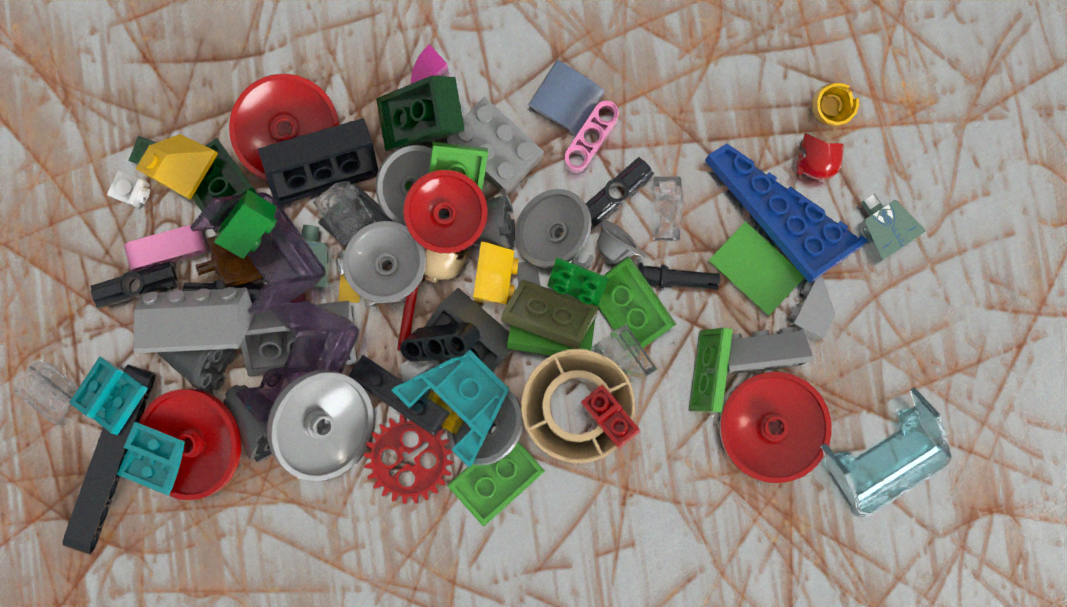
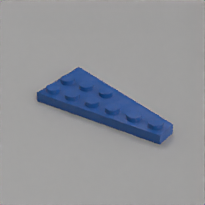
(789, 218)

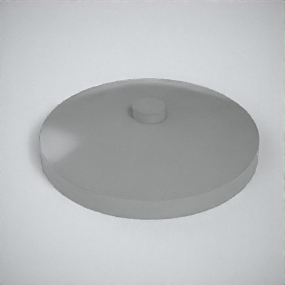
(320, 425)

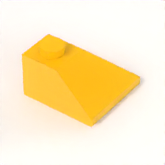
(177, 164)

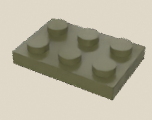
(549, 314)

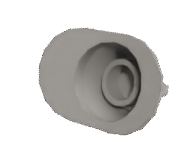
(617, 244)

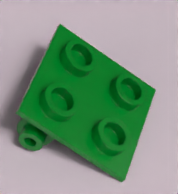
(577, 282)

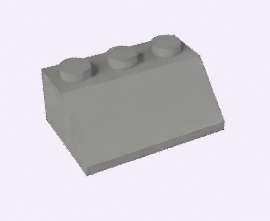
(768, 351)

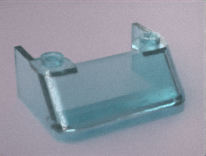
(895, 463)

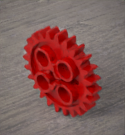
(425, 478)

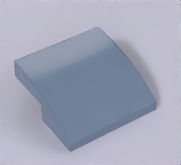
(566, 97)

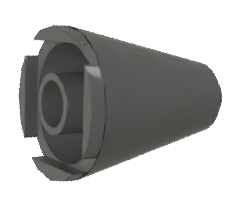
(499, 226)
(252, 432)

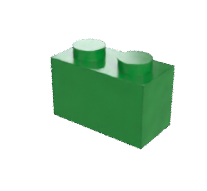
(246, 224)

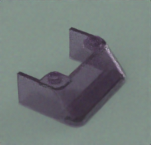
(280, 258)
(320, 344)

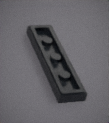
(381, 382)

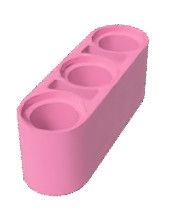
(597, 126)
(164, 247)

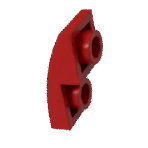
(610, 416)

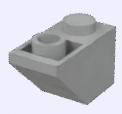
(815, 311)

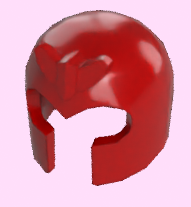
(822, 158)

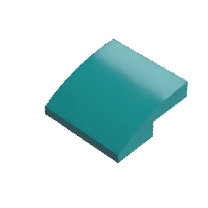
(108, 395)
(151, 458)

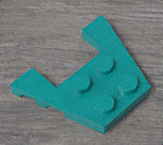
(468, 390)

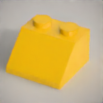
(494, 275)

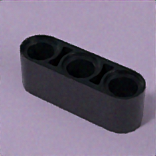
(440, 342)

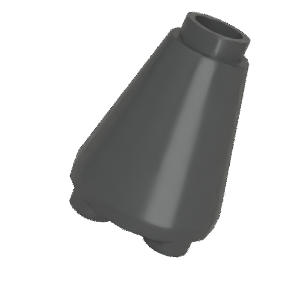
(201, 367)

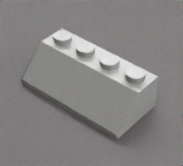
(191, 320)
(270, 342)

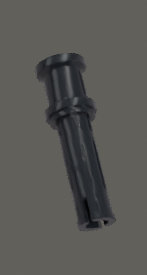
(664, 276)

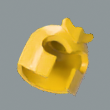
(834, 104)

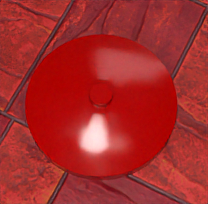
(274, 112)
(775, 427)
(209, 436)

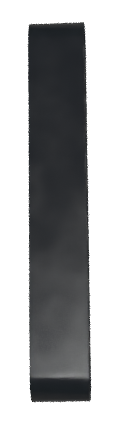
(102, 477)

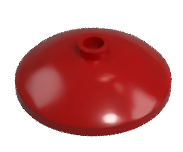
(448, 192)

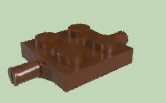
(228, 266)

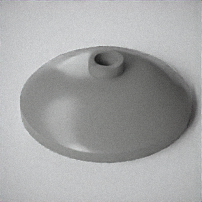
(399, 167)
(545, 219)
(374, 248)
(504, 438)

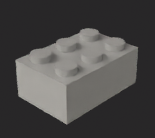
(510, 150)

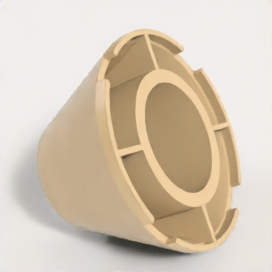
(552, 373)

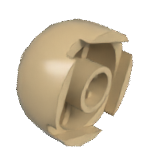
(444, 265)

